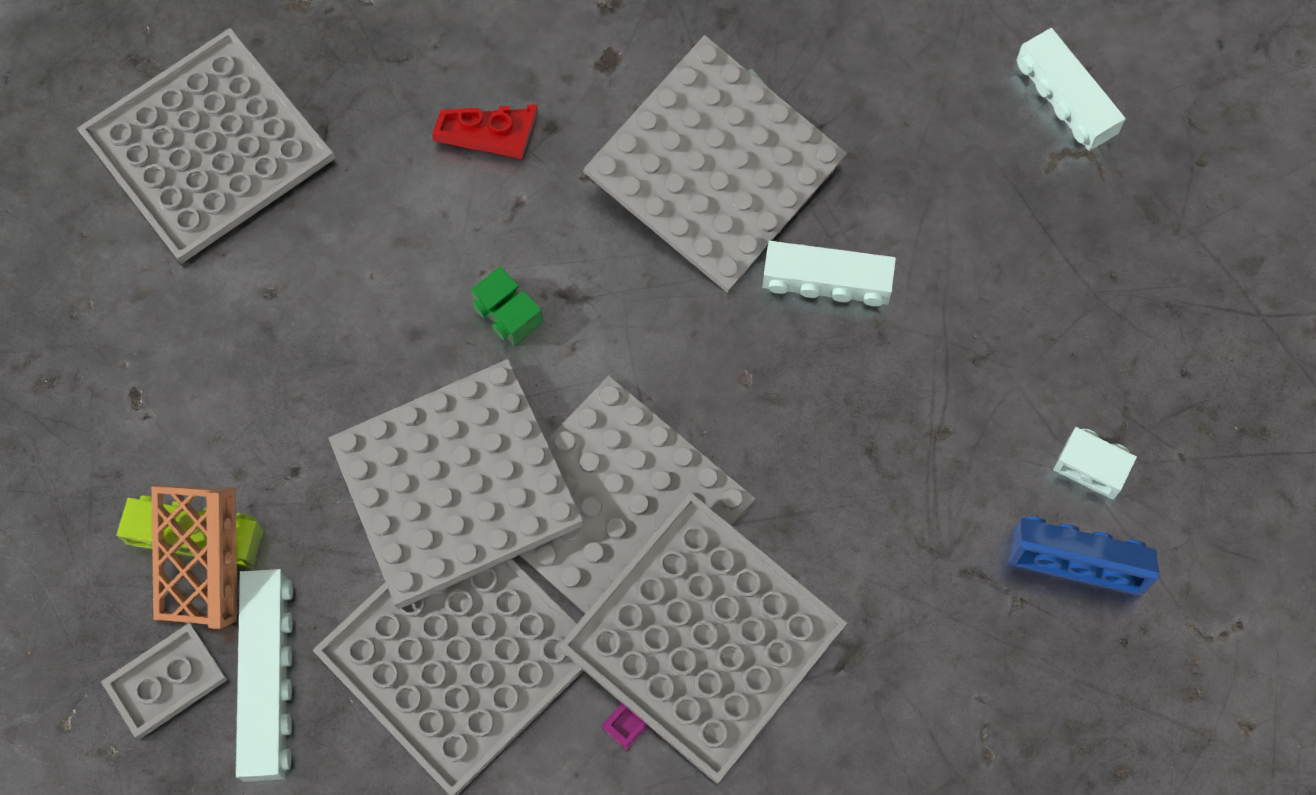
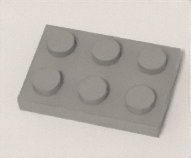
(163, 681)

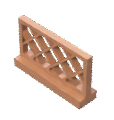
(219, 562)

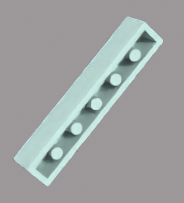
(263, 676)

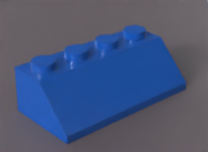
(1084, 556)

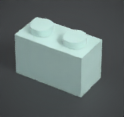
(1095, 462)

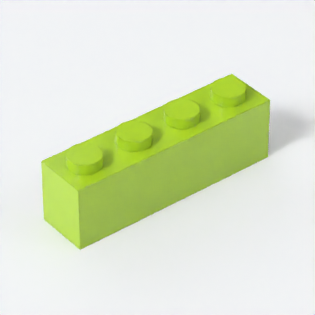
(136, 530)

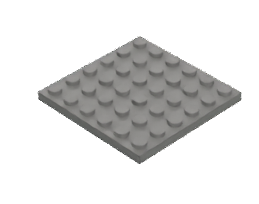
(206, 144)
(715, 163)
(625, 481)
(454, 483)
(702, 637)
(456, 668)

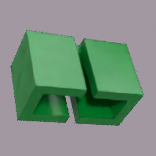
(511, 311)

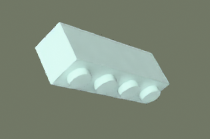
(1070, 89)
(828, 273)

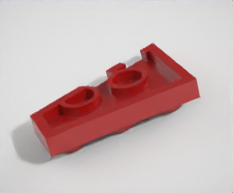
(494, 131)

